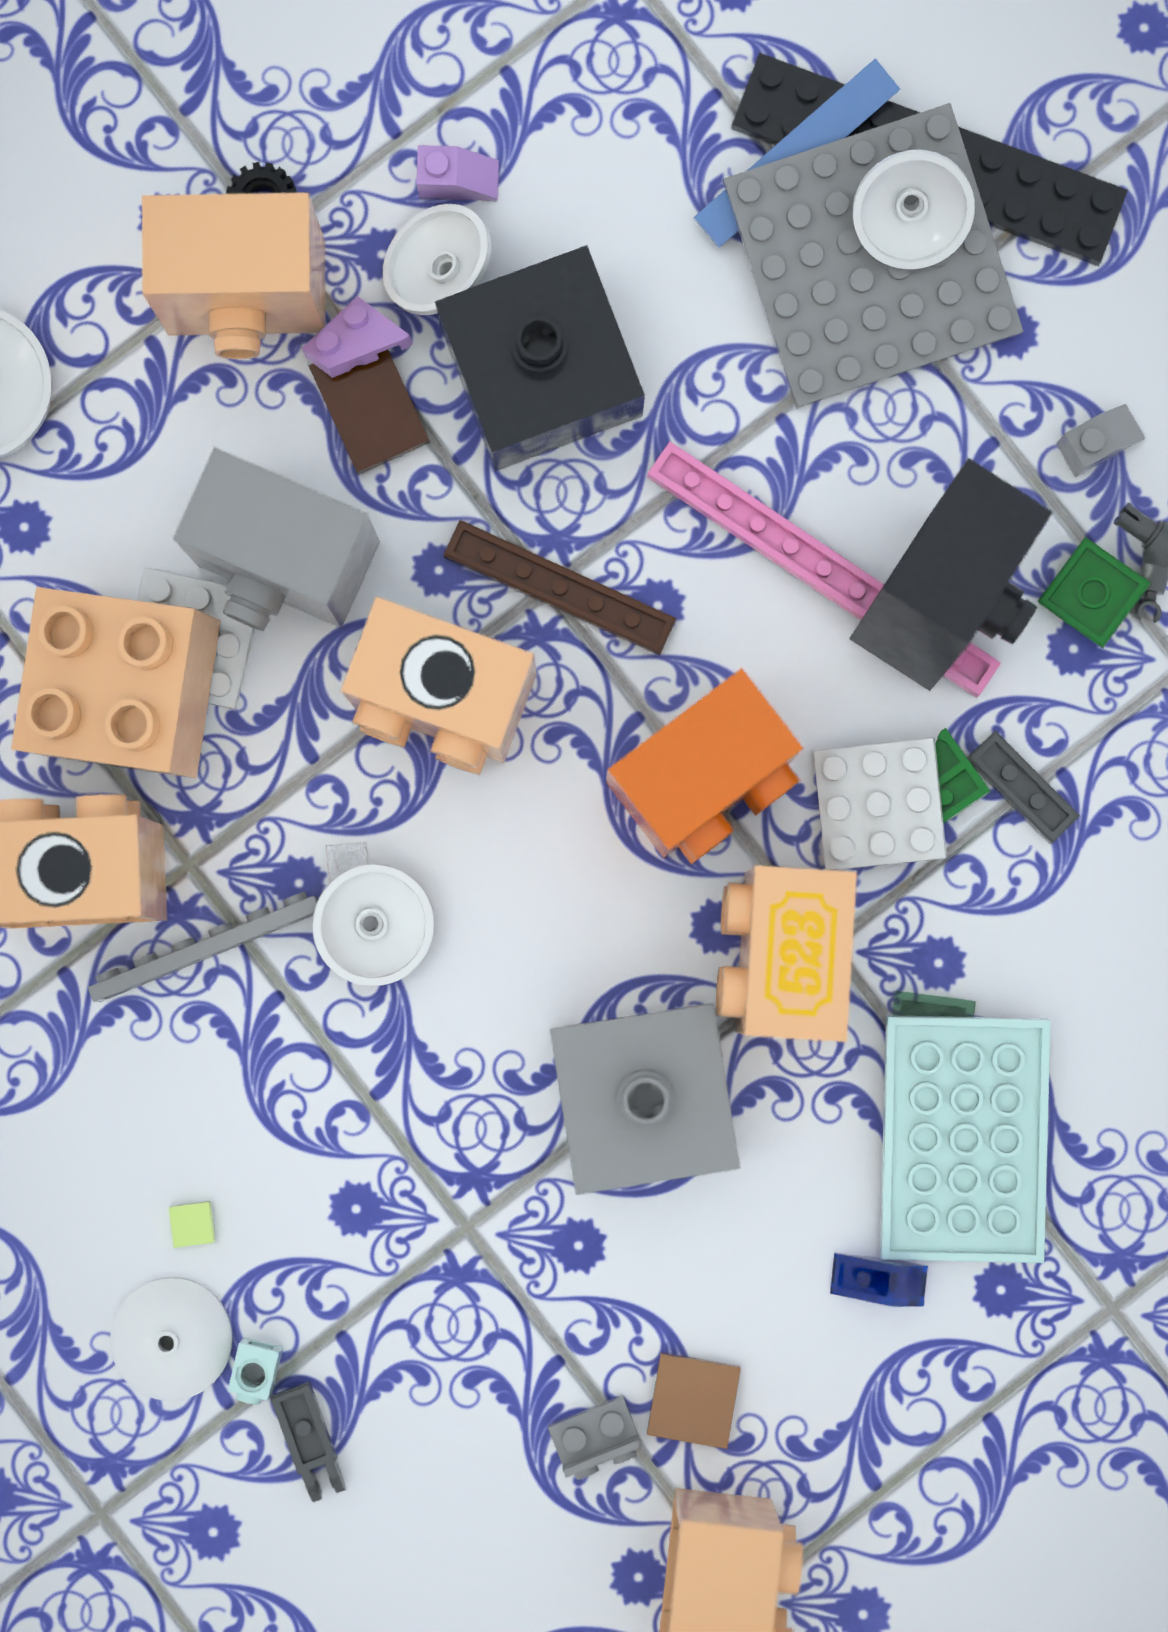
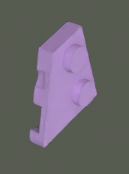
(354, 339)

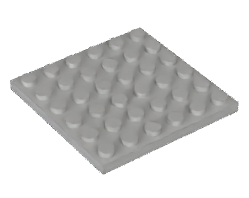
(835, 306)

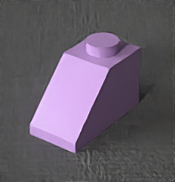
(456, 174)

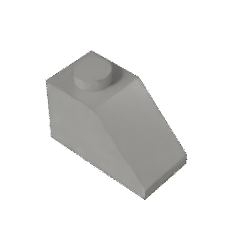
(1099, 439)

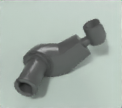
(1155, 553)

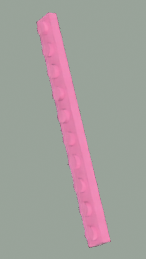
(792, 549)

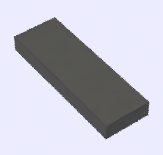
(1022, 787)

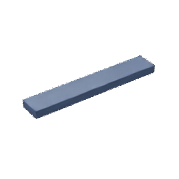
(827, 124)

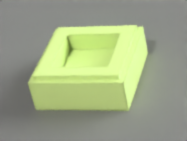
(192, 1224)

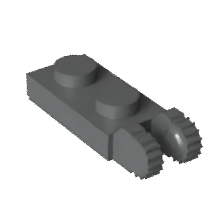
(307, 1437)

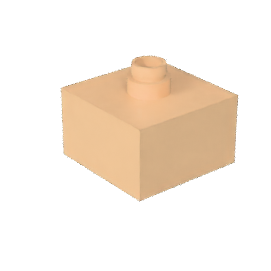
(234, 267)

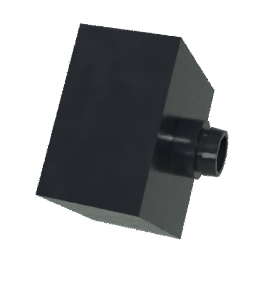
(541, 358)
(956, 578)

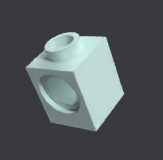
(257, 1352)

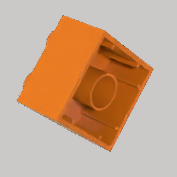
(703, 765)

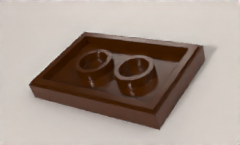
(372, 412)

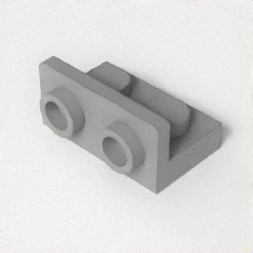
(595, 1438)

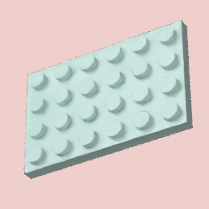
(965, 1139)

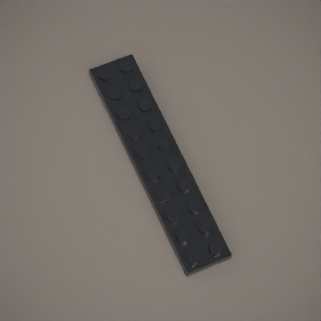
(1016, 188)

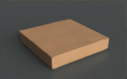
(693, 1400)

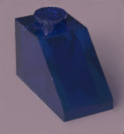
(879, 1280)

